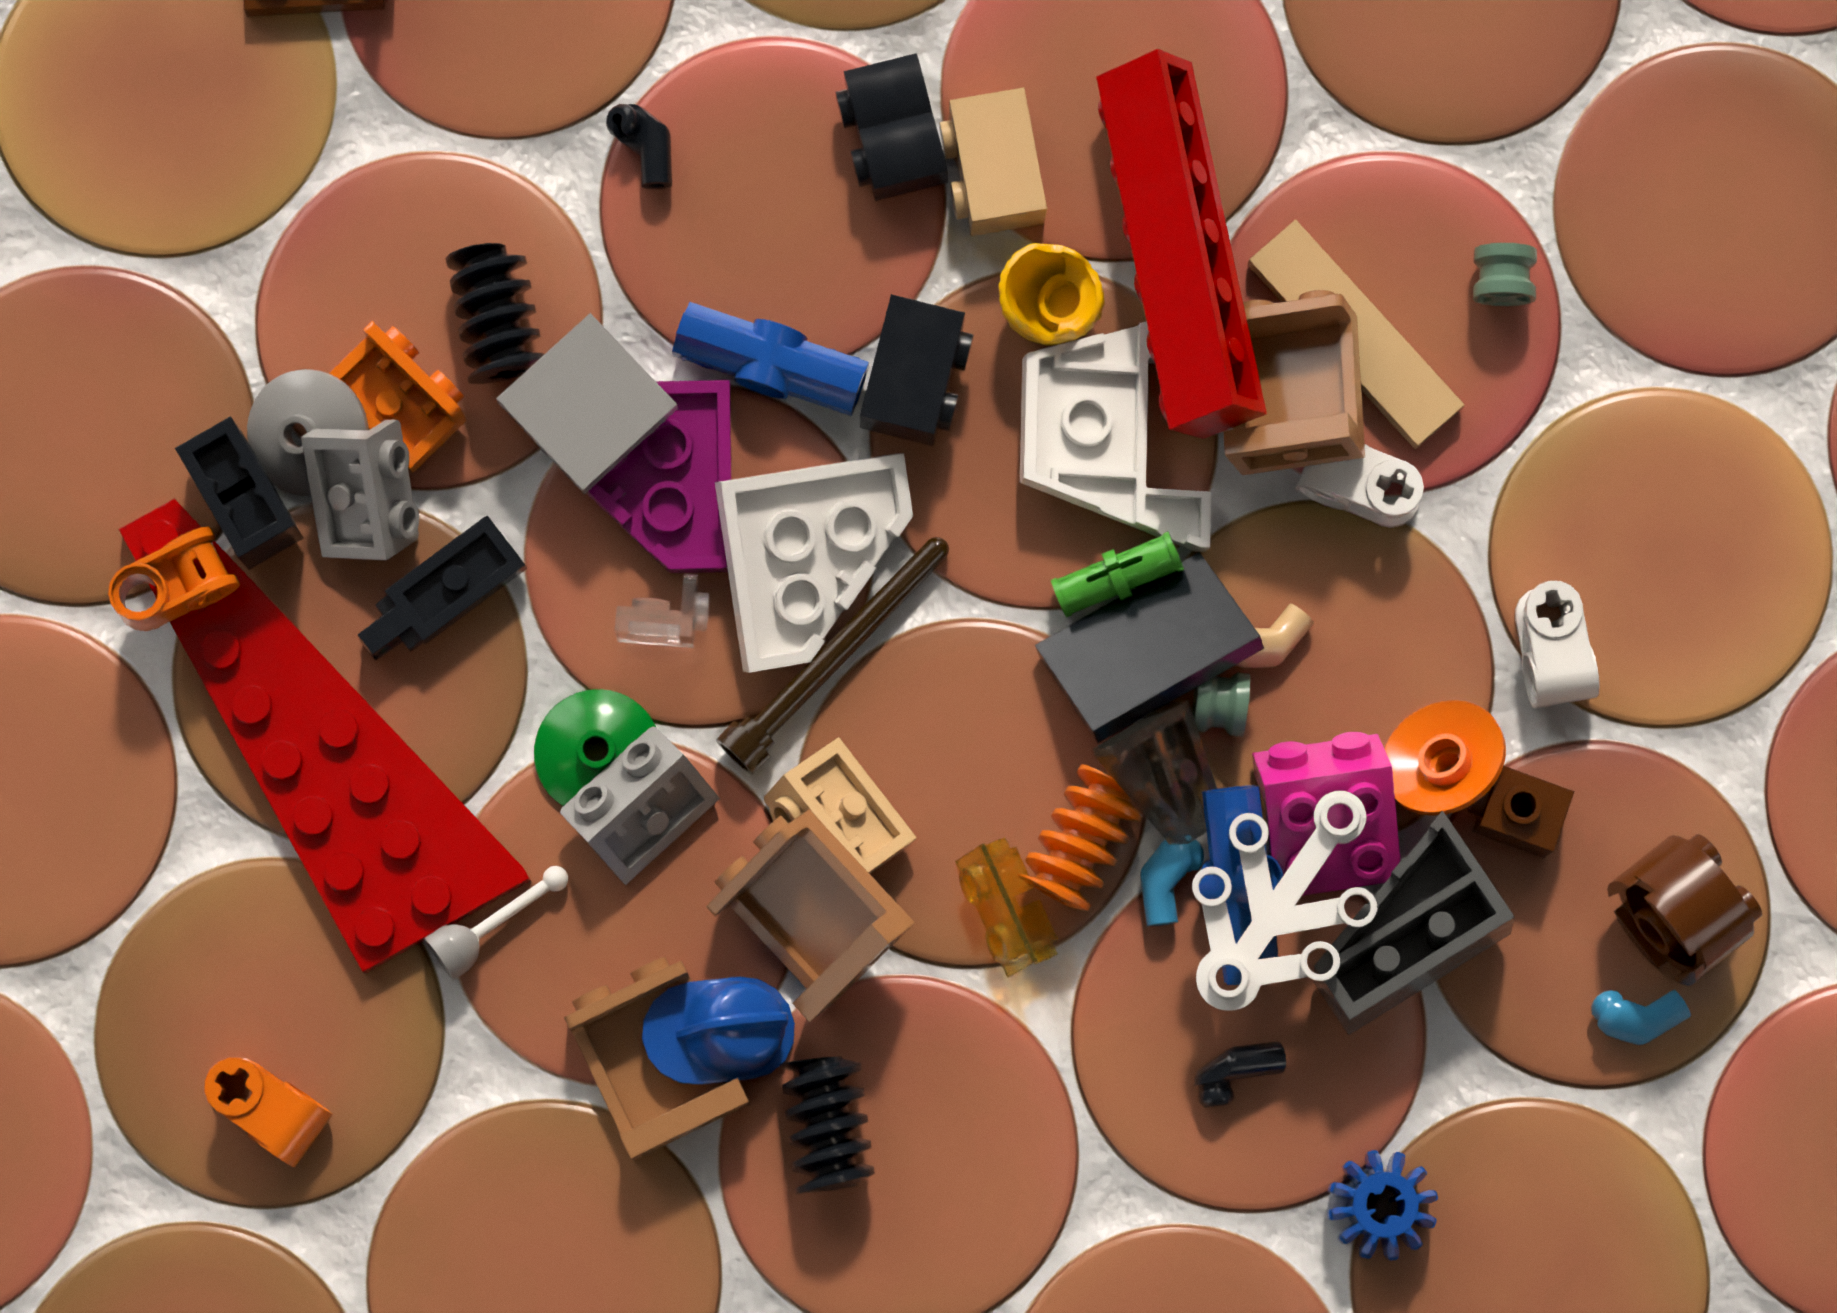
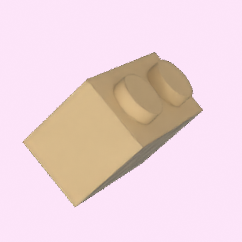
(995, 162)

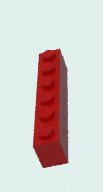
(1180, 245)

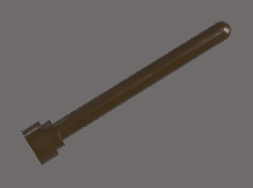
(751, 739)

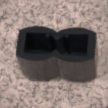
(894, 128)

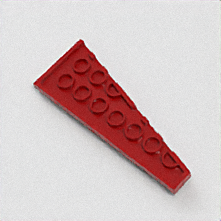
(355, 800)

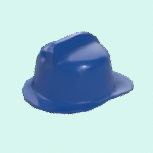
(718, 1030)

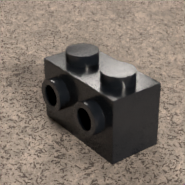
(914, 370)

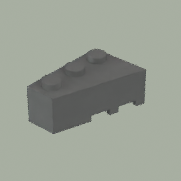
(1427, 922)

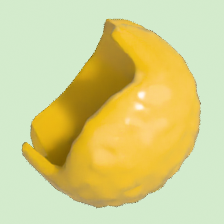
(1050, 294)

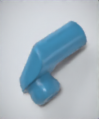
(1162, 874)
(1636, 1022)

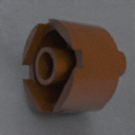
(1684, 907)

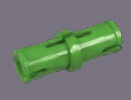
(1117, 574)

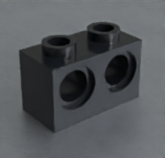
(239, 493)

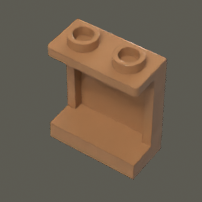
(1308, 385)
(812, 908)
(642, 1101)

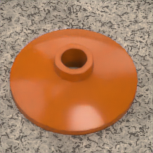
(1434, 740)

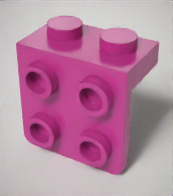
(1299, 775)

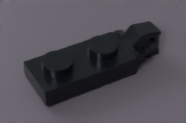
(443, 589)

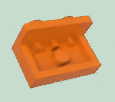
(397, 389)

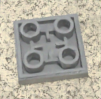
(587, 403)

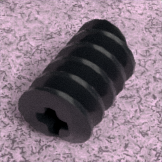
(492, 312)
(826, 1123)

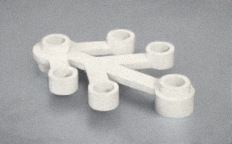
(1275, 910)

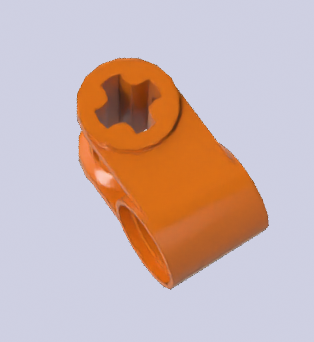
(176, 580)
(275, 1114)

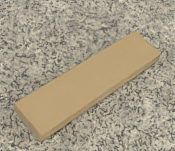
(1390, 368)

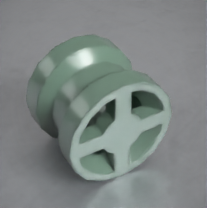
(1504, 274)
(1222, 704)

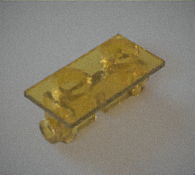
(1013, 933)

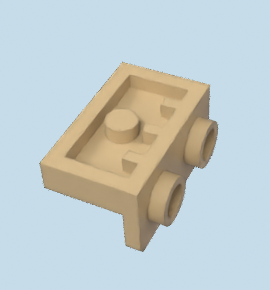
(845, 802)

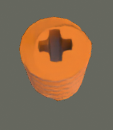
(1082, 839)

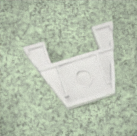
(1089, 436)

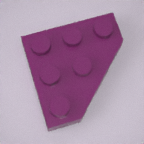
(667, 483)

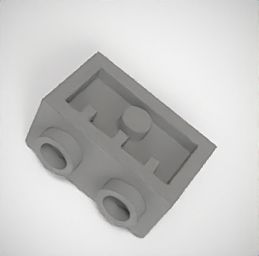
(361, 491)
(639, 804)

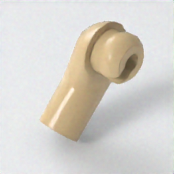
(1279, 638)

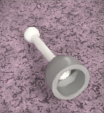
(458, 946)

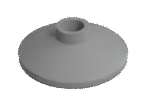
(305, 398)

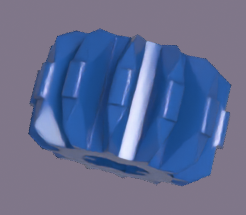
(1391, 1225)

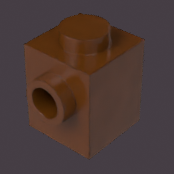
(1522, 812)

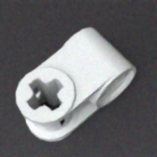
(1360, 487)
(1558, 654)

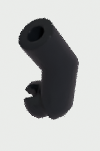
(647, 138)
(1236, 1064)

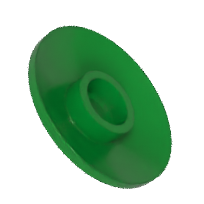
(575, 722)

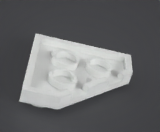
(805, 549)

